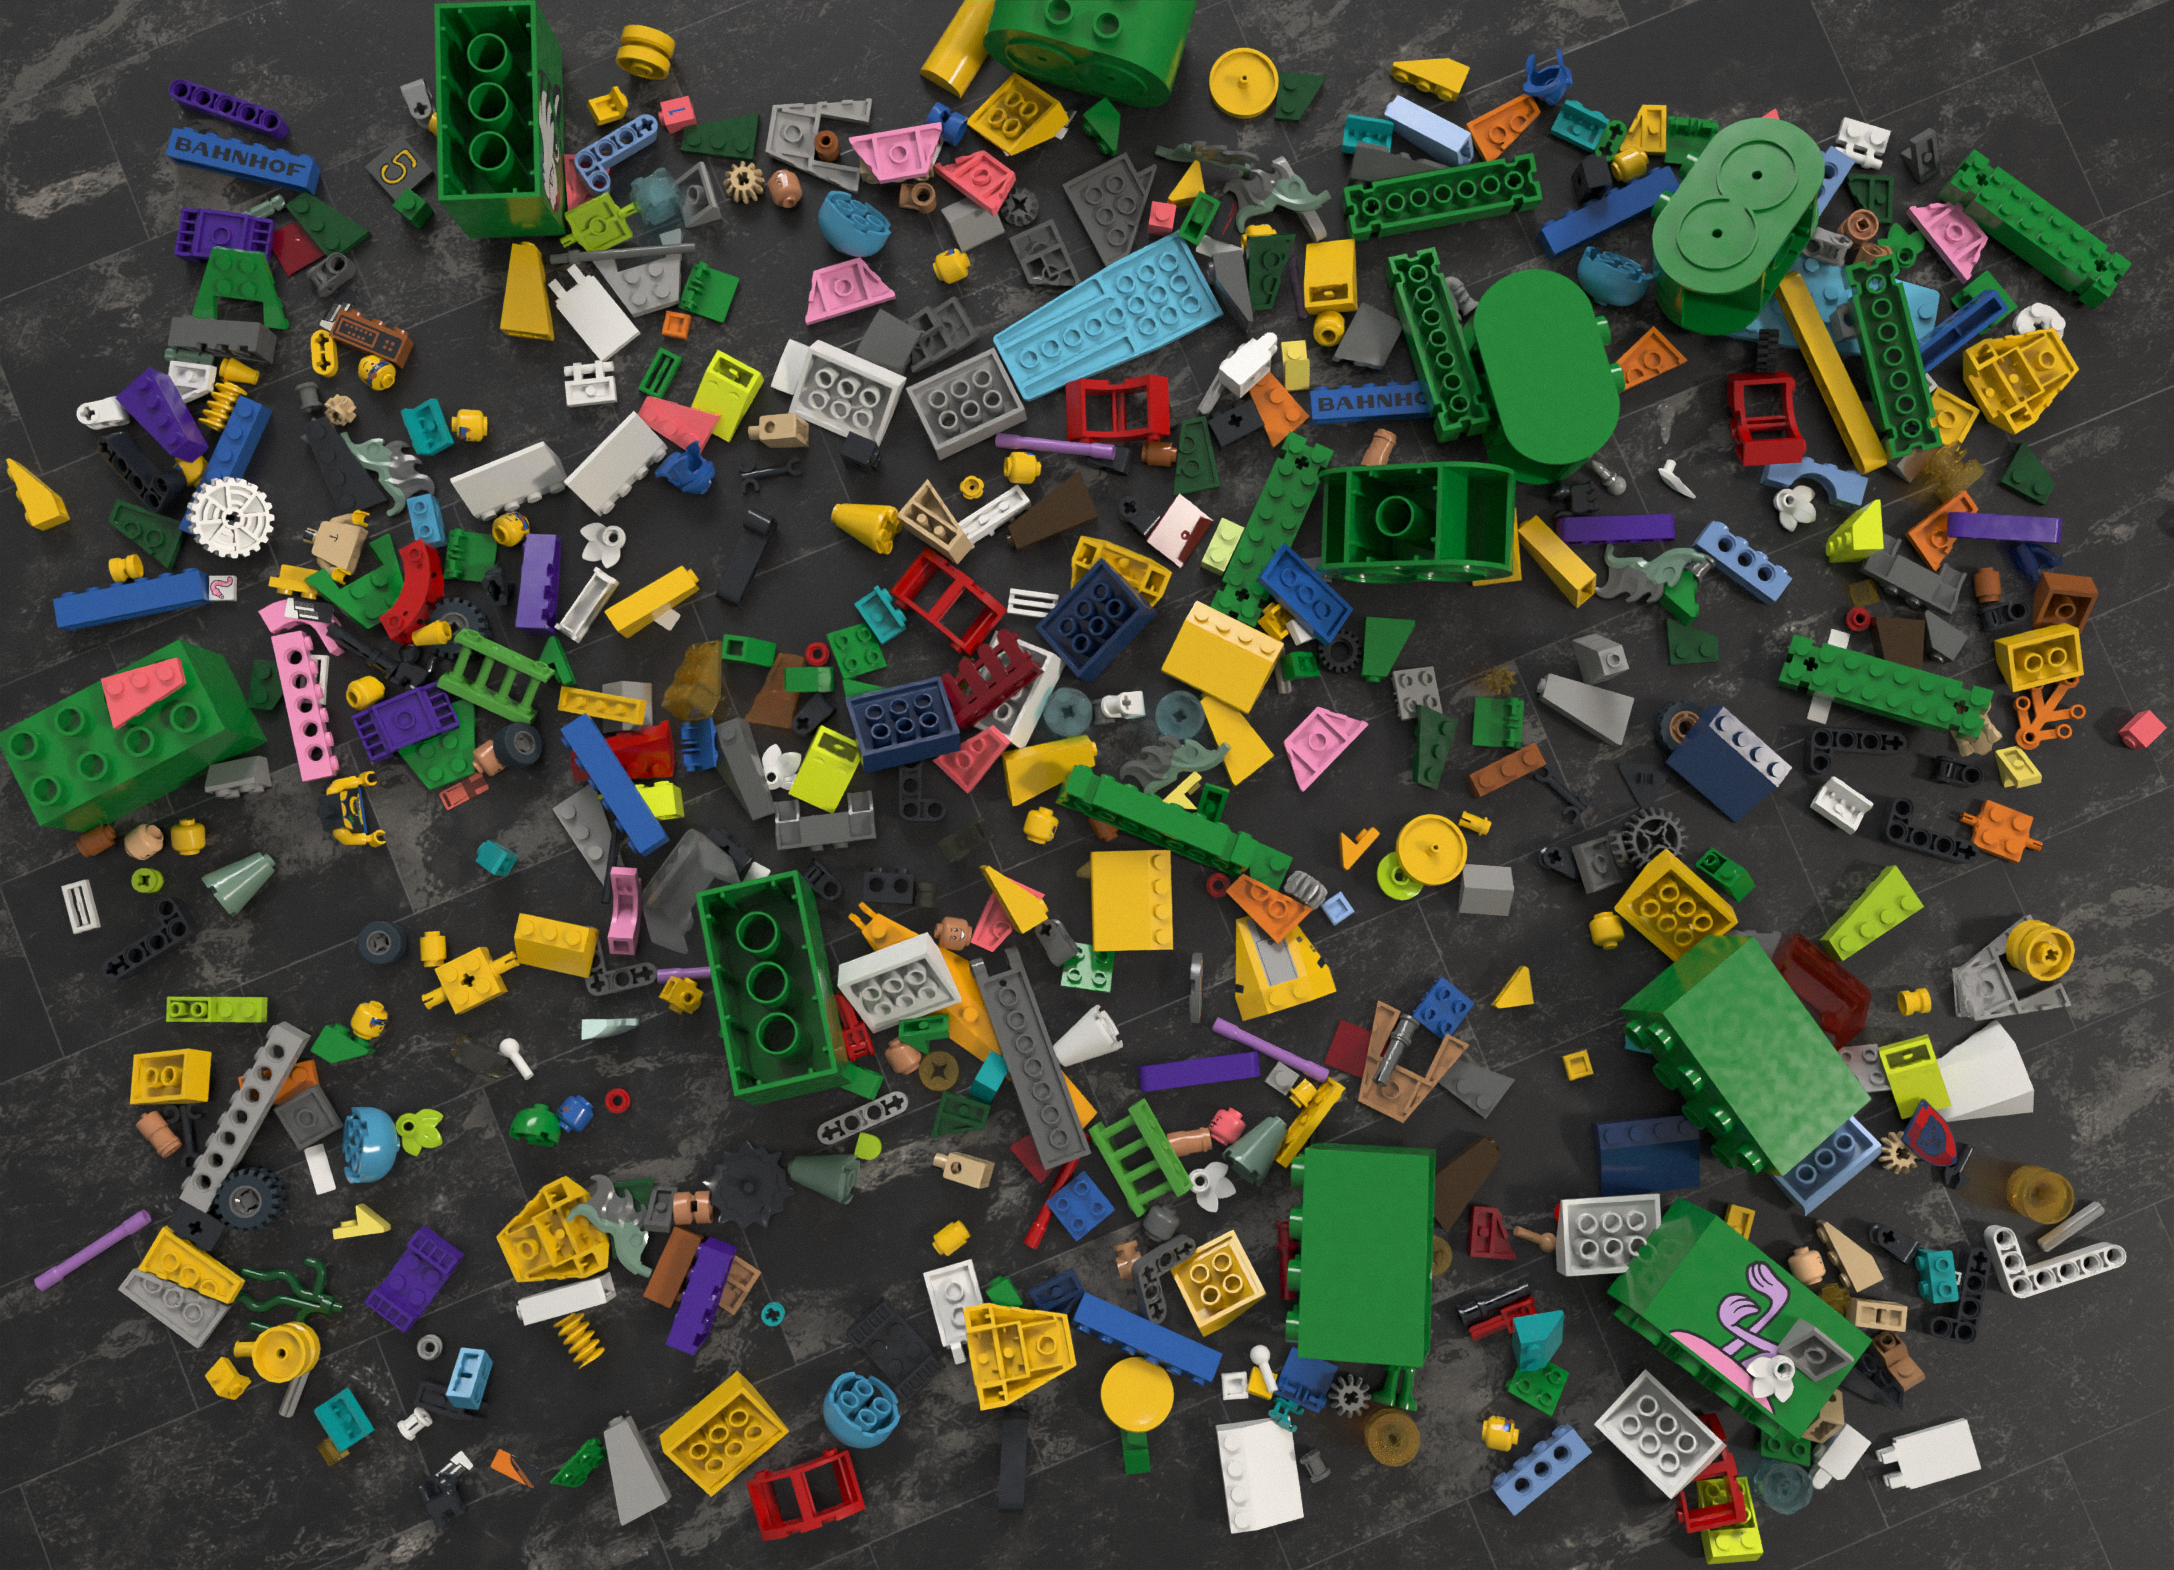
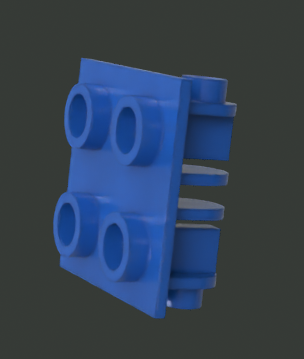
(704, 751)
(1442, 1008)
(1080, 1205)
(1305, 1381)

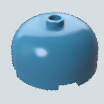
(847, 230)
(1609, 284)
(374, 1144)
(849, 1416)

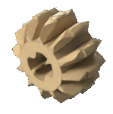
(747, 190)
(1889, 1154)

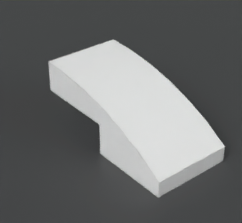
(790, 367)

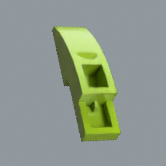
(216, 1009)

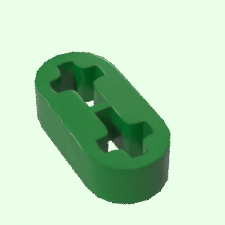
(1613, 144)

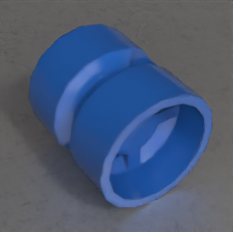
(952, 123)

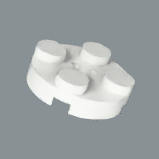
(2038, 314)

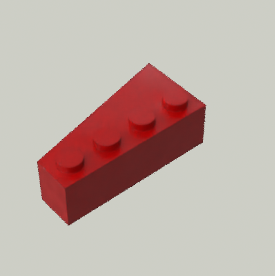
(641, 753)

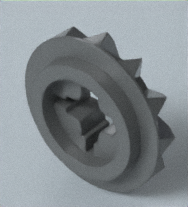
(1019, 217)
(1618, 849)

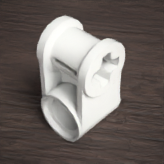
(107, 414)
(1125, 705)

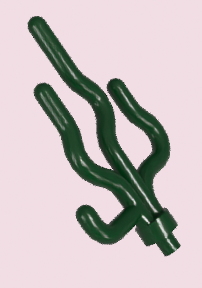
(308, 1301)

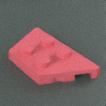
(980, 179)

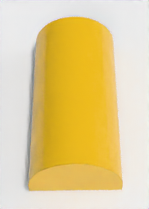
(960, 48)

